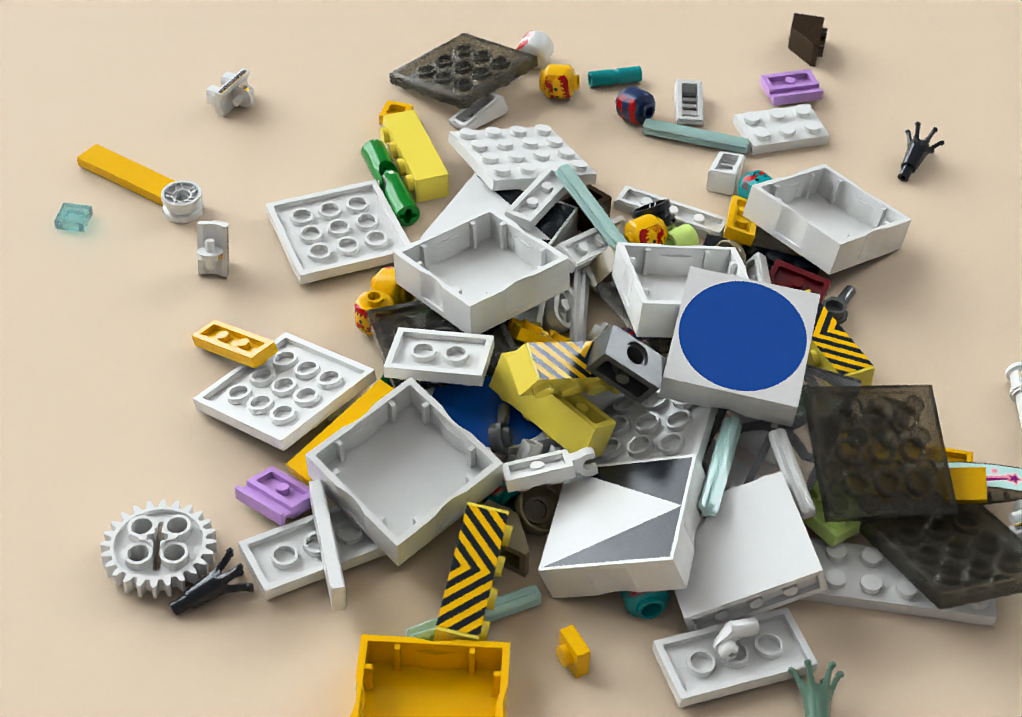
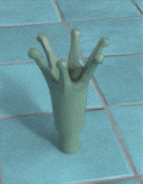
(817, 696)

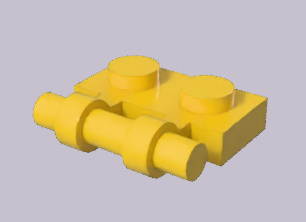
(531, 333)

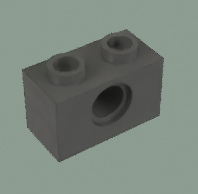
(626, 364)

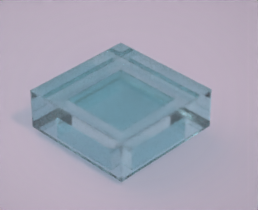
(73, 217)

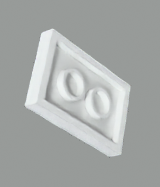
(781, 129)
(439, 356)

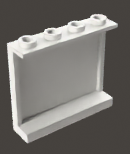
(750, 556)

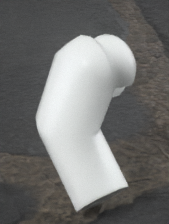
(733, 630)

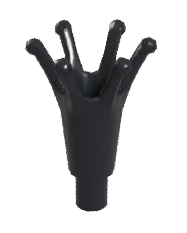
(916, 152)
(212, 586)

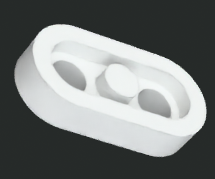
(558, 311)

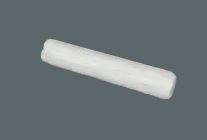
(790, 468)

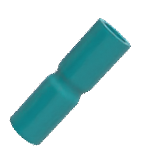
(611, 76)

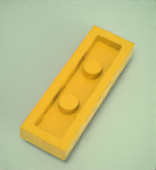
(737, 226)
(235, 343)

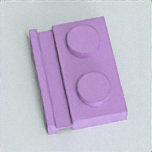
(791, 87)
(275, 495)

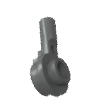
(837, 305)
(498, 433)

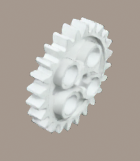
(133, 546)

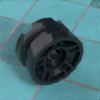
(659, 209)

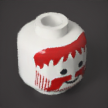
(537, 44)

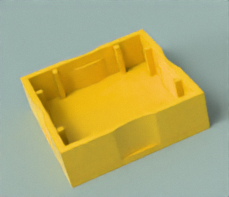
(431, 678)

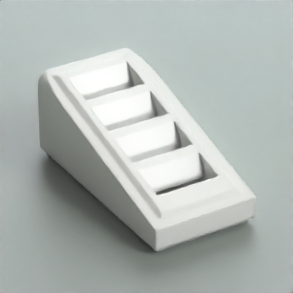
(683, 90)
(480, 112)
(725, 173)

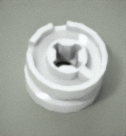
(182, 202)

